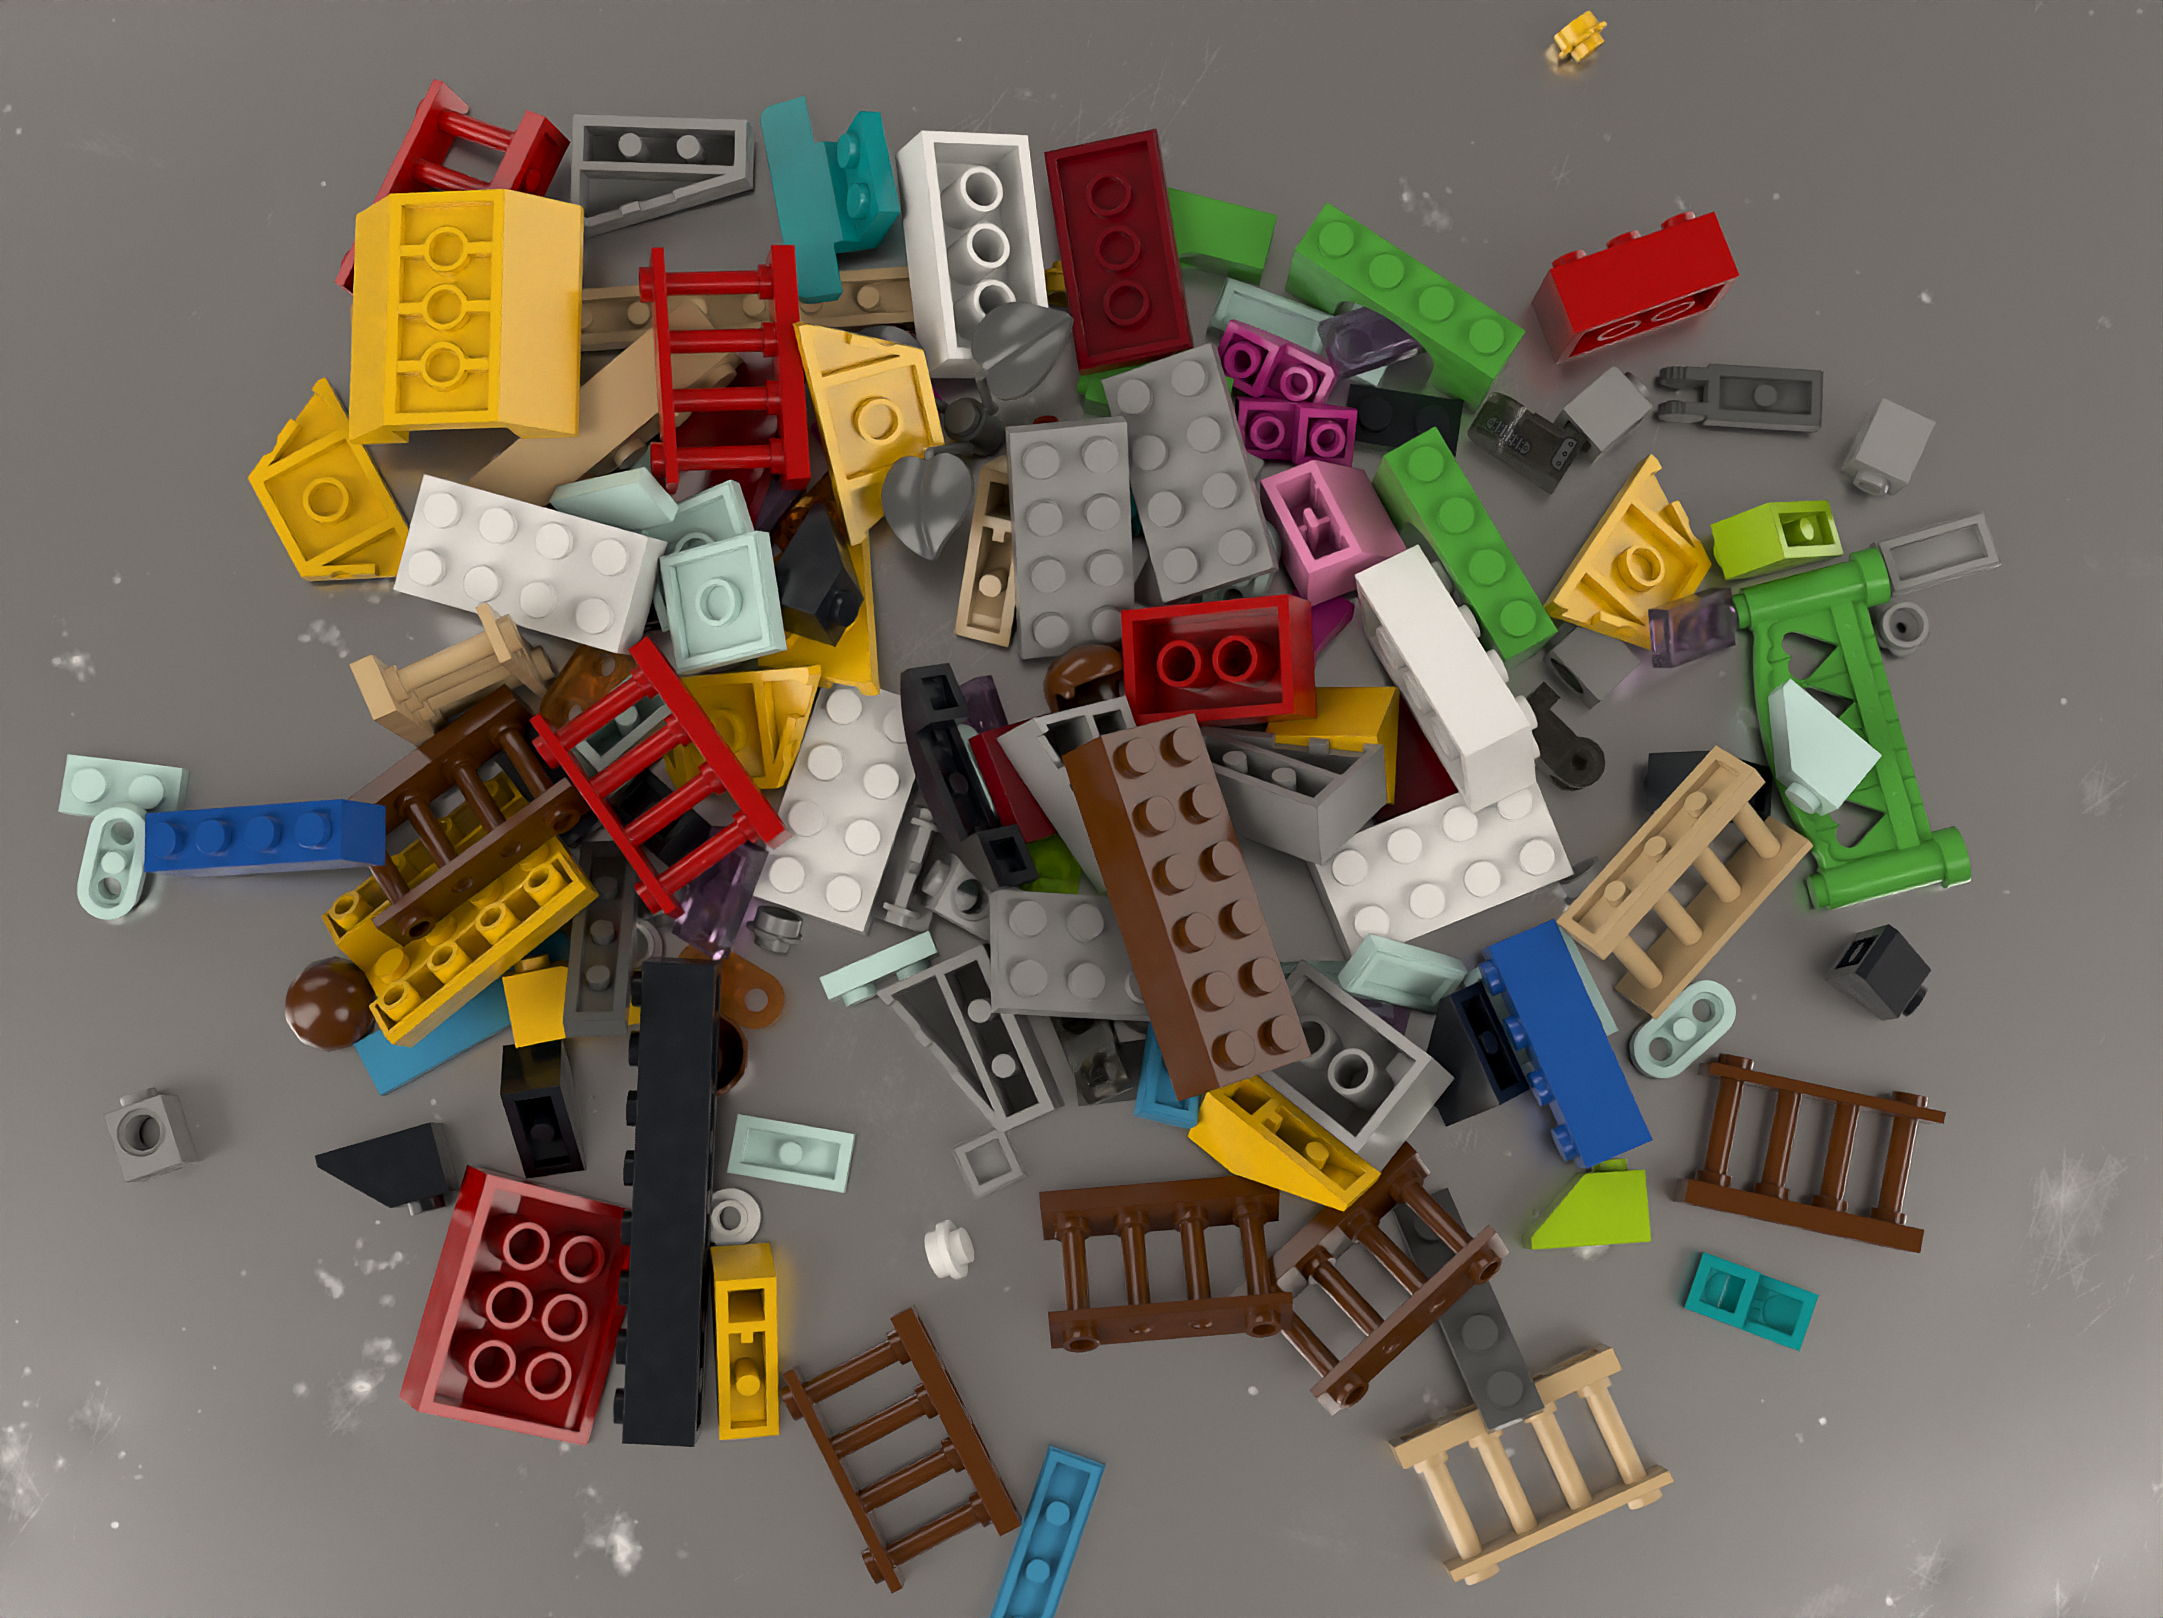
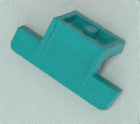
(828, 192)

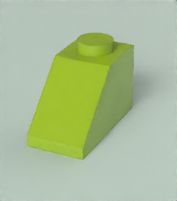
(1775, 538)
(1595, 1210)

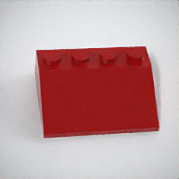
(521, 1309)

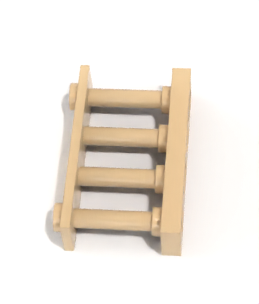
(428, 692)
(1654, 861)
(1427, 1447)

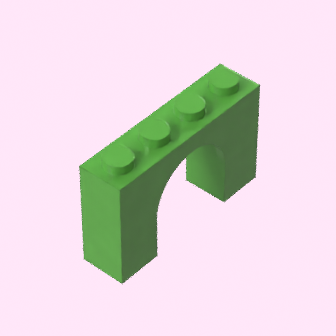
(1210, 239)
(1353, 264)
(1429, 491)

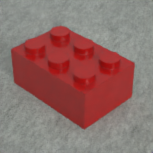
(1634, 285)
(1221, 661)

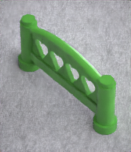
(1833, 608)

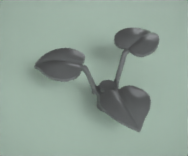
(933, 494)

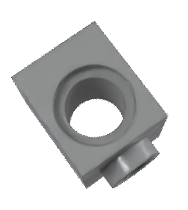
(1606, 411)
(1887, 448)
(1589, 662)
(941, 886)
(171, 1151)

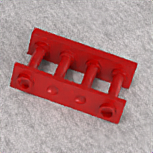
(527, 167)
(775, 339)
(717, 774)

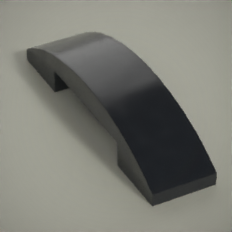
(930, 715)

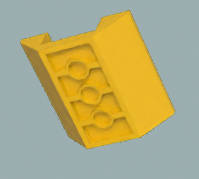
(466, 315)
(472, 944)

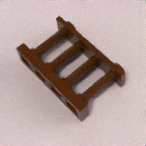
(434, 768)
(1770, 1197)
(1162, 1206)
(1312, 1260)
(959, 1451)

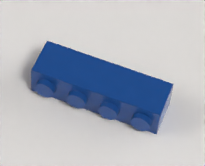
(265, 838)
(1565, 1046)

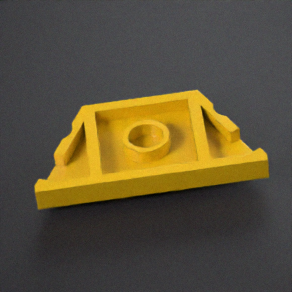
(870, 411)
(329, 497)
(1631, 562)
(855, 655)
(758, 716)

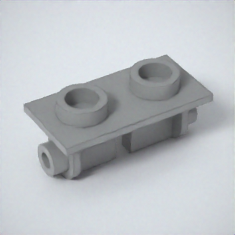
(913, 854)

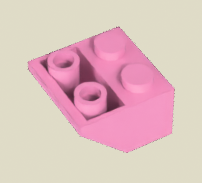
(1328, 526)

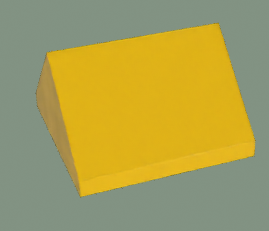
(1349, 721)

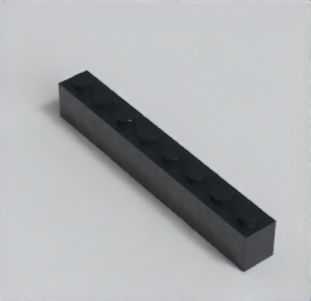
(669, 1201)

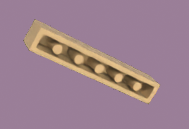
(614, 418)

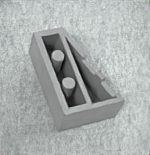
(655, 165)
(1037, 756)
(1294, 794)
(985, 1052)

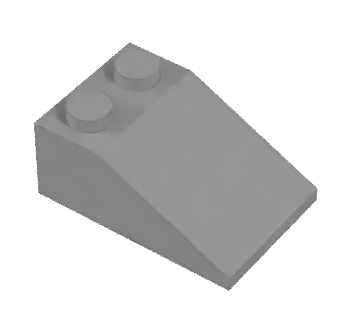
(1362, 1075)

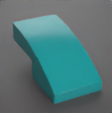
(1751, 1301)

